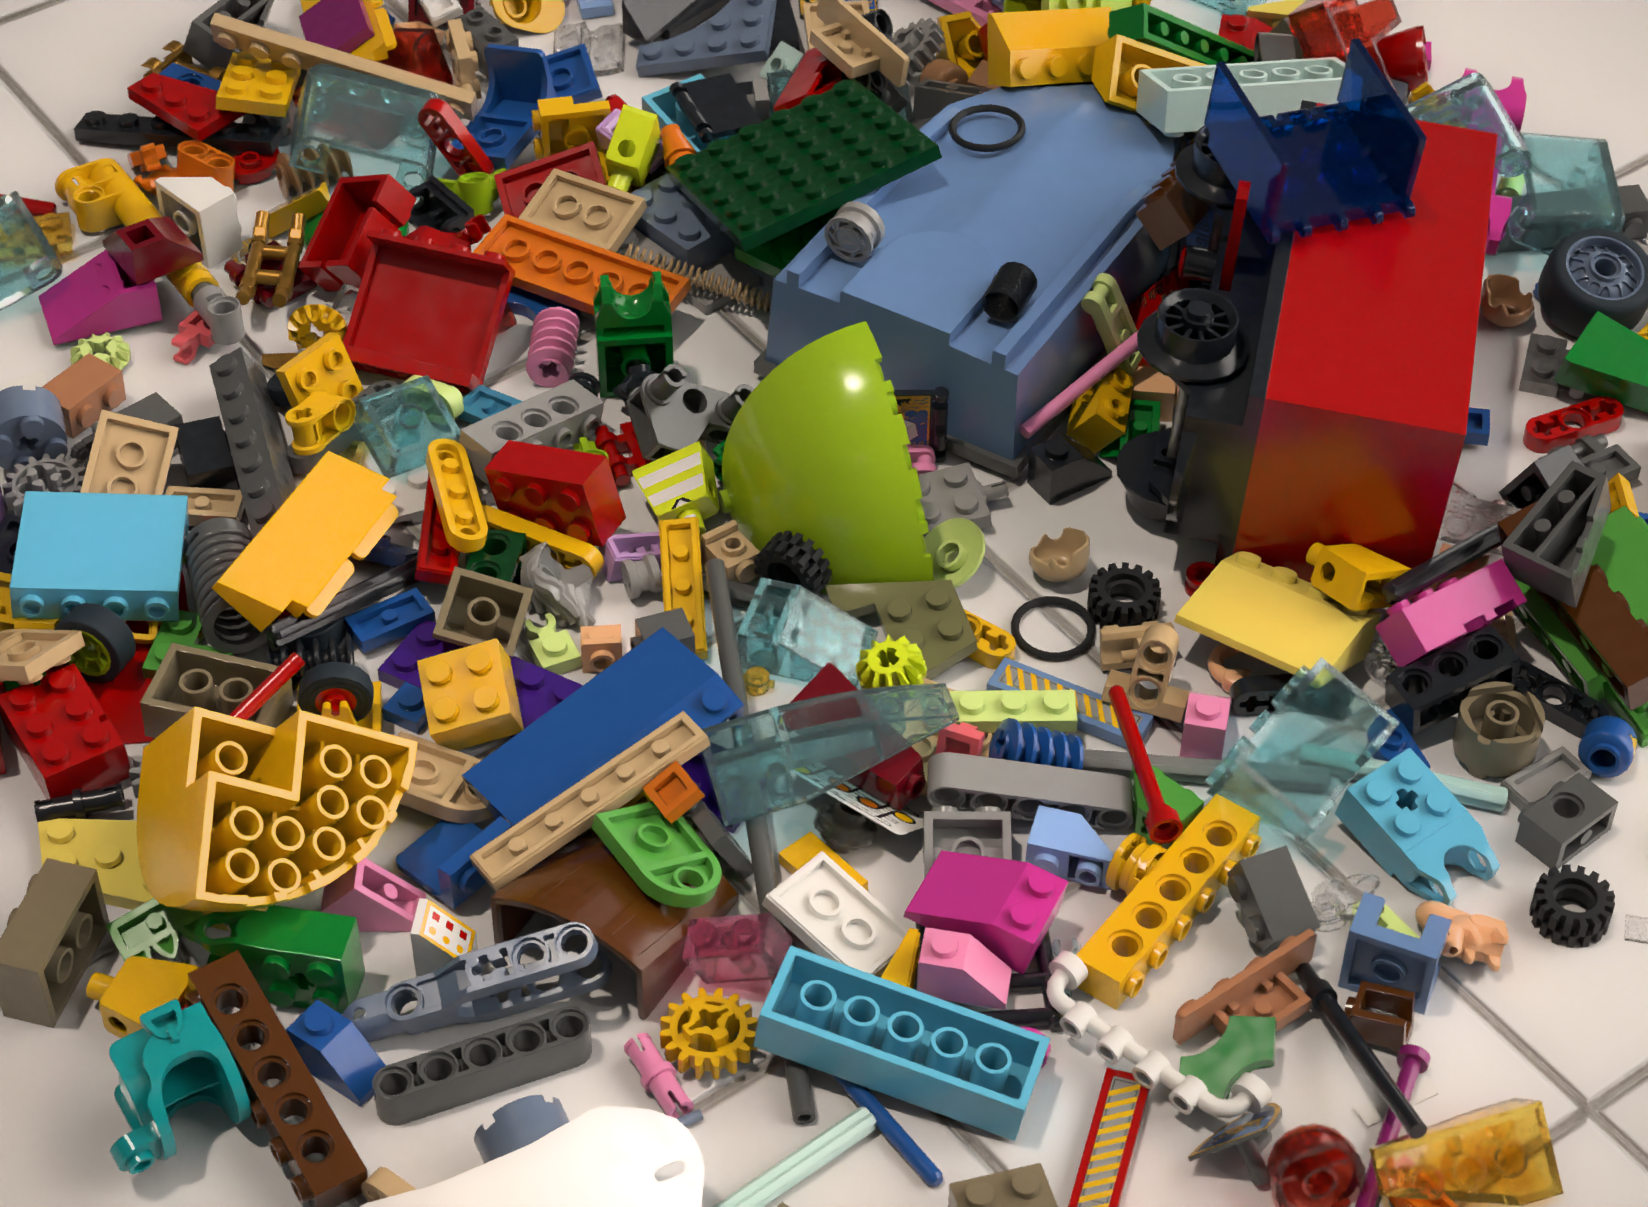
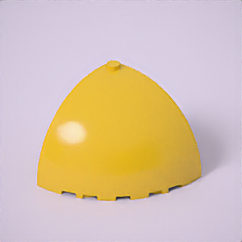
(261, 811)

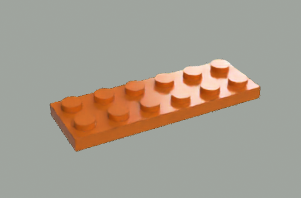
(570, 268)

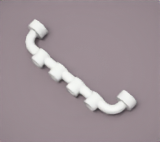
(1115, 1042)

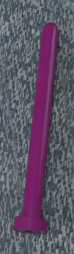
(1412, 1061)

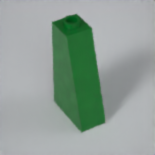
(1608, 363)

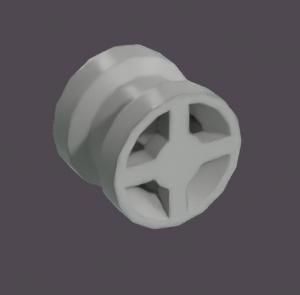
(641, 576)

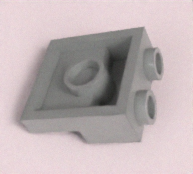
(968, 832)

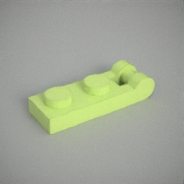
(1111, 317)

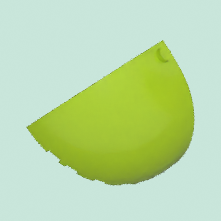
(830, 460)

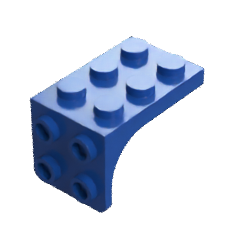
(515, 84)

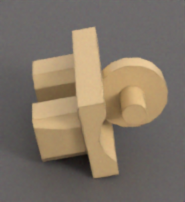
(1121, 645)

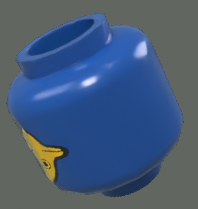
(1607, 746)

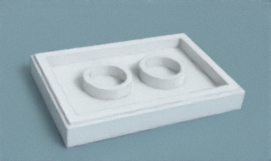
(836, 916)

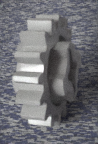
(919, 43)

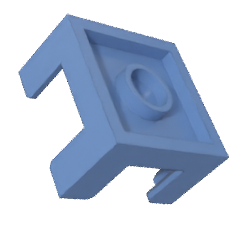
(1390, 956)

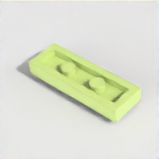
(1039, 707)

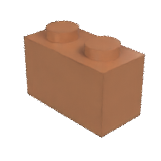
(85, 391)

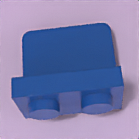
(442, 860)

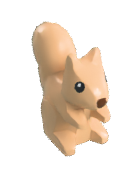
(1470, 936)

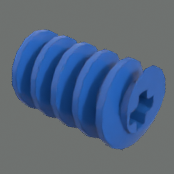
(1036, 745)

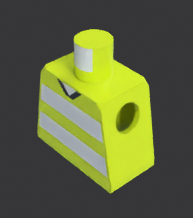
(681, 485)

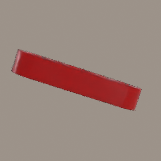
(442, 123)
(1595, 415)

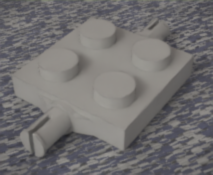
(957, 494)

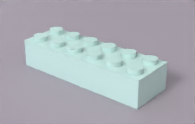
(1179, 96)

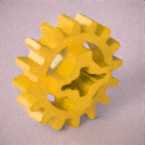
(707, 1033)

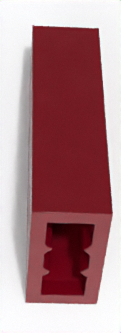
(894, 779)

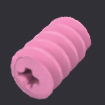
(552, 346)

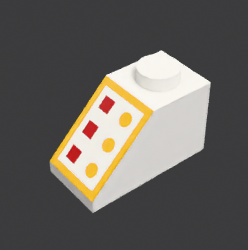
(438, 937)

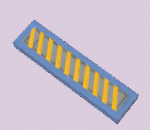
(1092, 714)

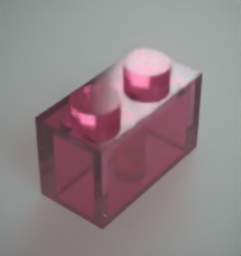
(736, 948)

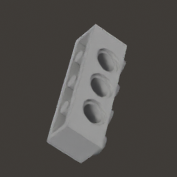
(548, 419)

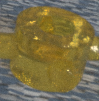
(757, 681)

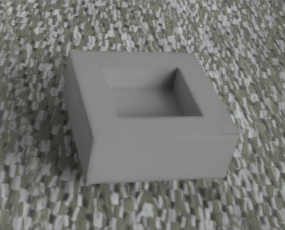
(760, 99)

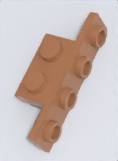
(1256, 991)

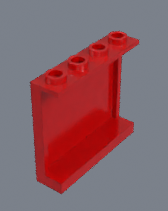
(427, 310)

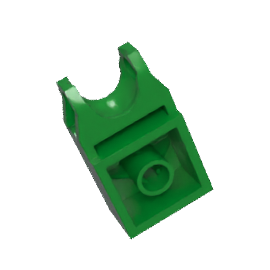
(631, 331)
(293, 953)

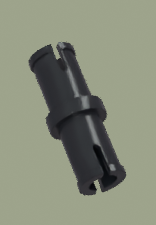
(81, 804)

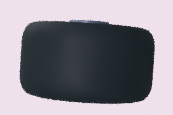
(1592, 274)

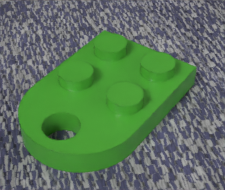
(660, 854)

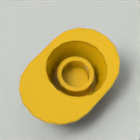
(529, 15)

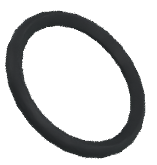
(987, 147)
(1053, 655)

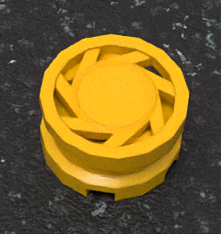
(1132, 862)

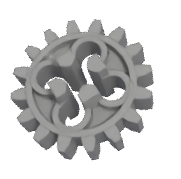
(59, 475)

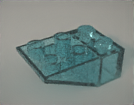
(799, 633)

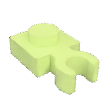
(552, 649)

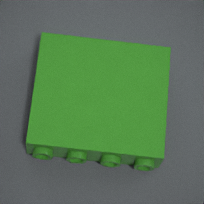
(1624, 559)

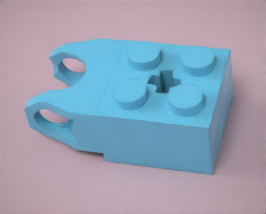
(1415, 827)

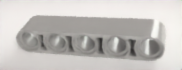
(1021, 787)

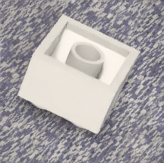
(204, 214)

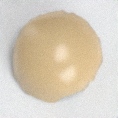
(1062, 557)

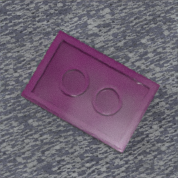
(337, 24)

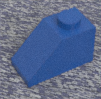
(335, 1052)

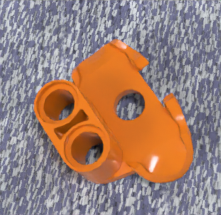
(194, 160)

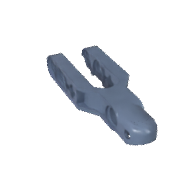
(463, 996)

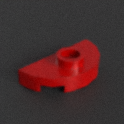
(254, 167)

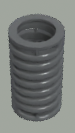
(207, 555)

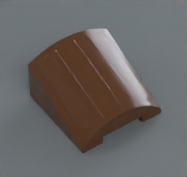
(592, 888)

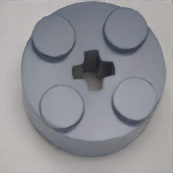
(30, 426)
(519, 1125)

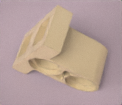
(1157, 668)

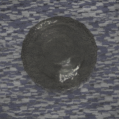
(844, 828)

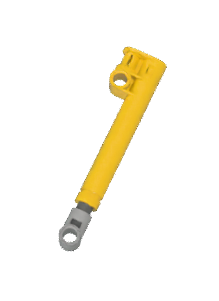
(112, 198)

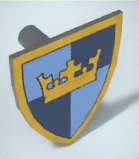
(1250, 1136)

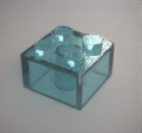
(402, 423)

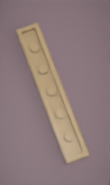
(597, 793)

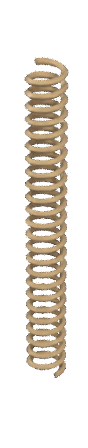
(703, 280)

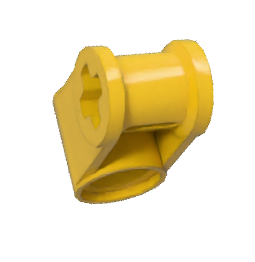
(319, 421)

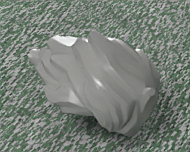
(556, 589)

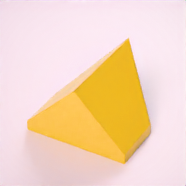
(960, 41)

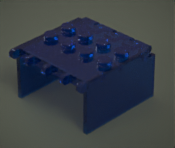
(1322, 164)

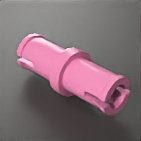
(658, 1076)

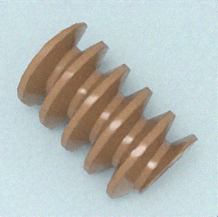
(288, 176)

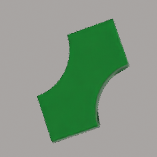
(1243, 1048)

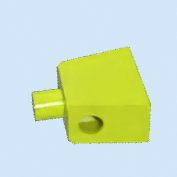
(632, 148)

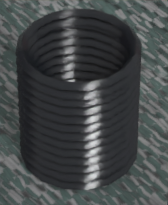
(1009, 292)

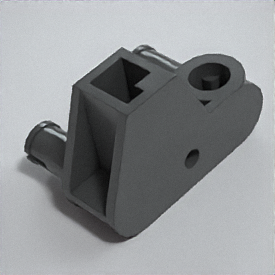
(677, 413)

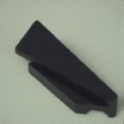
(665, 18)

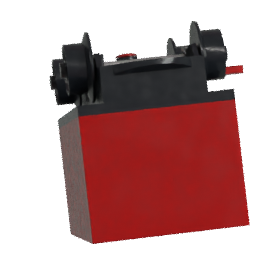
(1318, 368)

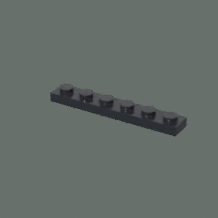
(143, 130)

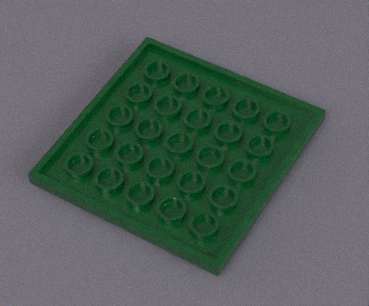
(801, 163)

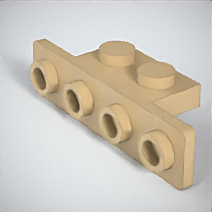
(856, 44)

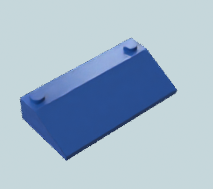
(599, 723)

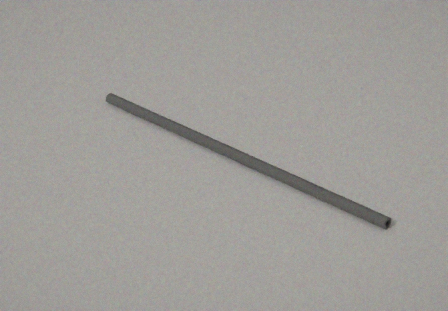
(757, 828)

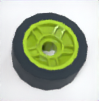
(106, 638)

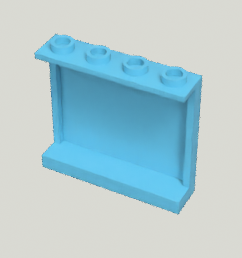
(100, 552)

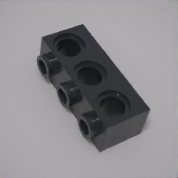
(1440, 681)

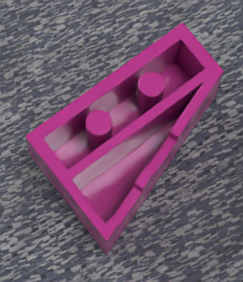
(1449, 613)

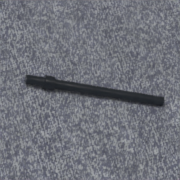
(1325, 1000)

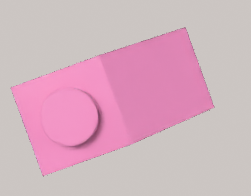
(1205, 726)
(374, 897)
(961, 970)

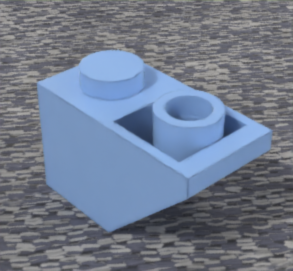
(1068, 847)

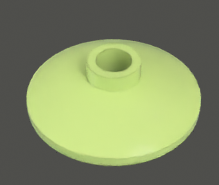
(956, 550)

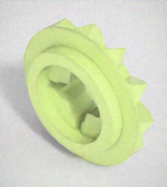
(117, 350)

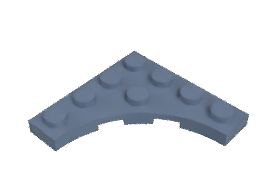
(731, 37)

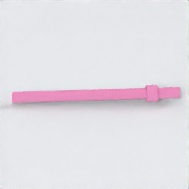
(1079, 387)

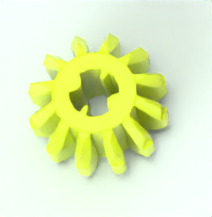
(891, 664)

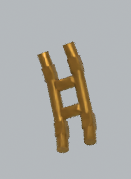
(260, 250)

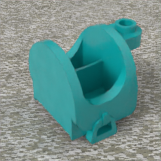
(165, 1068)

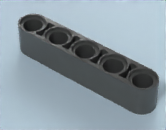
(482, 1066)

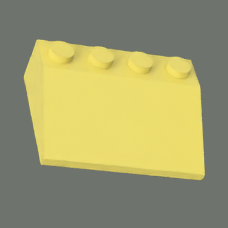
(1277, 616)

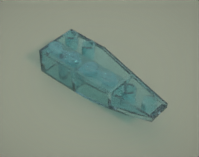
(816, 744)

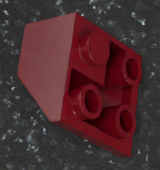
(151, 249)

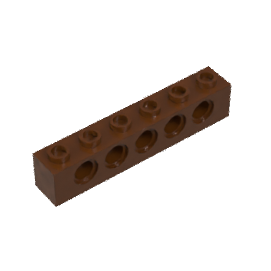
(323, 1183)

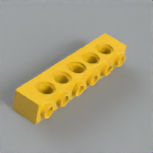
(1167, 901)

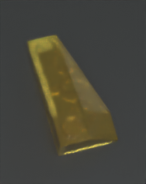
(1476, 1157)

